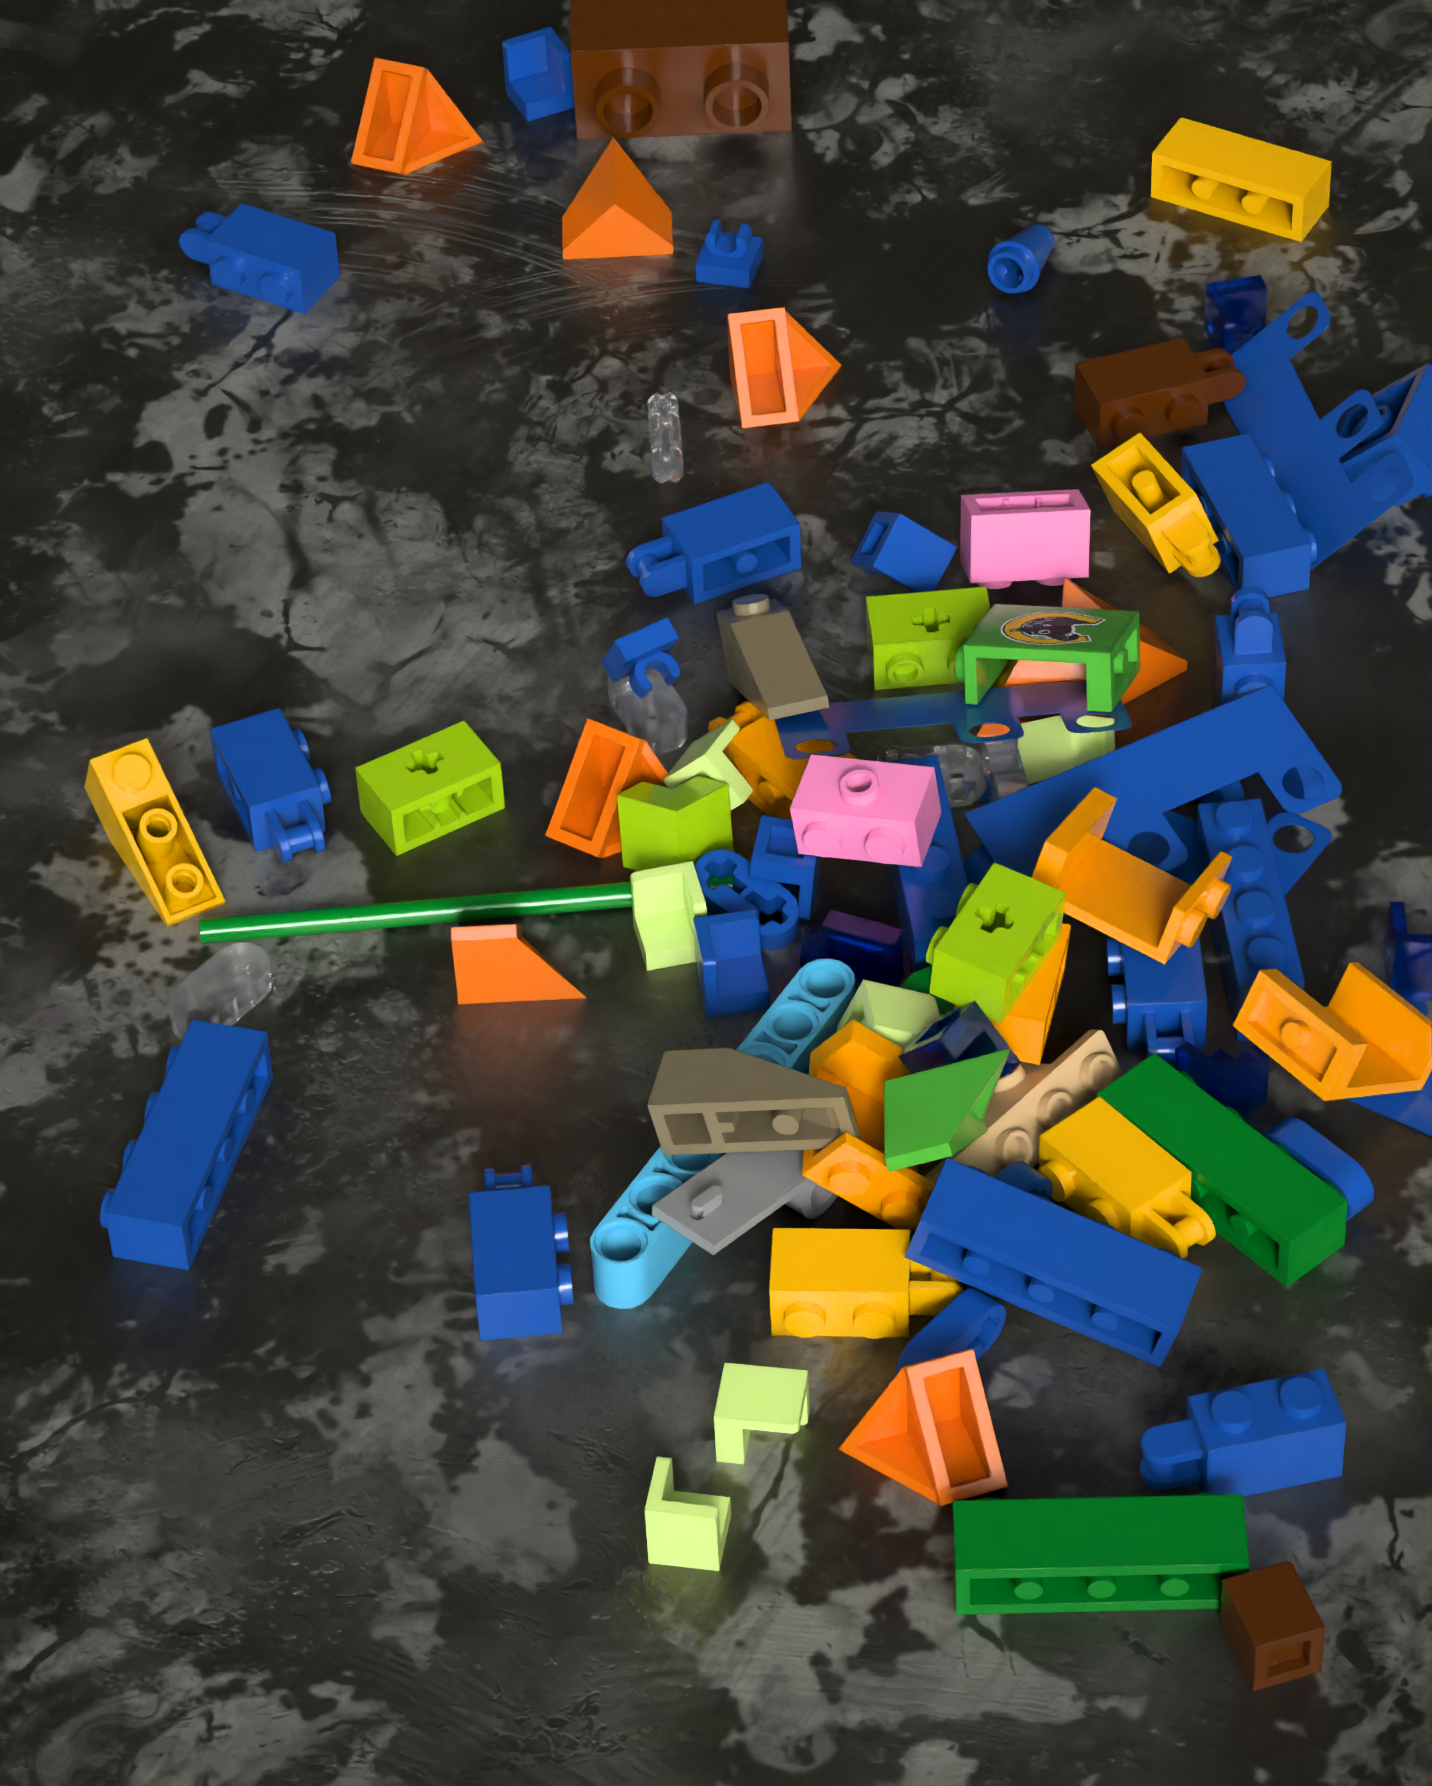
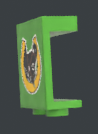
(1098, 637)

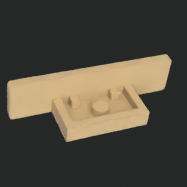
(1035, 1101)

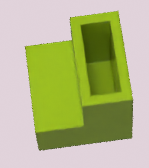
(673, 824)

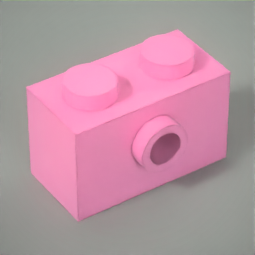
(1024, 537)
(866, 810)

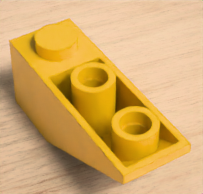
(151, 832)

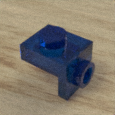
(864, 945)

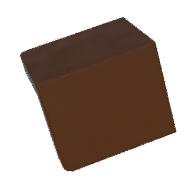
(1272, 1625)

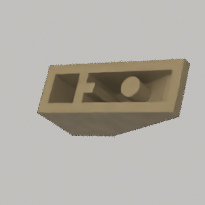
(769, 658)
(743, 1104)

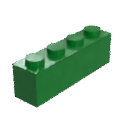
(1239, 1177)
(1096, 1553)

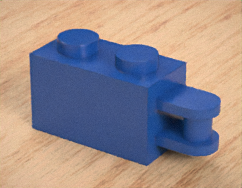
(265, 256)
(720, 546)
(1247, 648)
(271, 783)
(1156, 1000)
(515, 1257)
(1250, 1438)

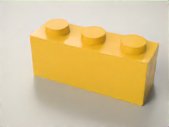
(1241, 179)

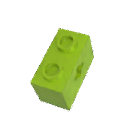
(919, 633)
(430, 788)
(995, 941)

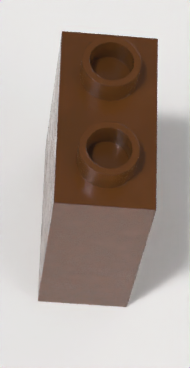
(679, 67)

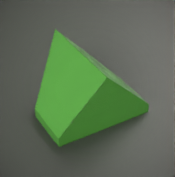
(938, 1110)

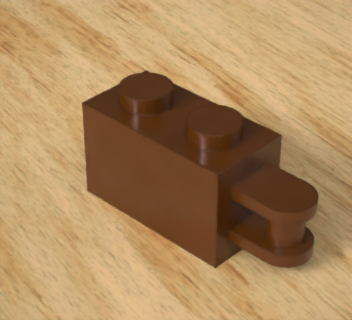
(1152, 390)

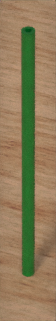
(421, 912)

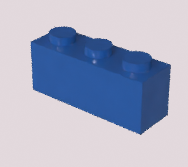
(1250, 515)

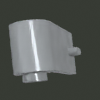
(739, 1194)

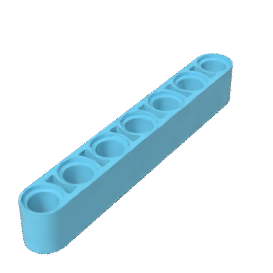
(631, 1246)

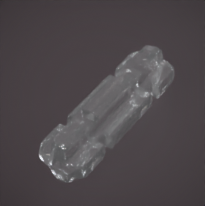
(665, 437)

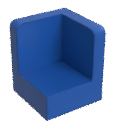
(538, 73)
(903, 552)
(777, 860)
(730, 963)

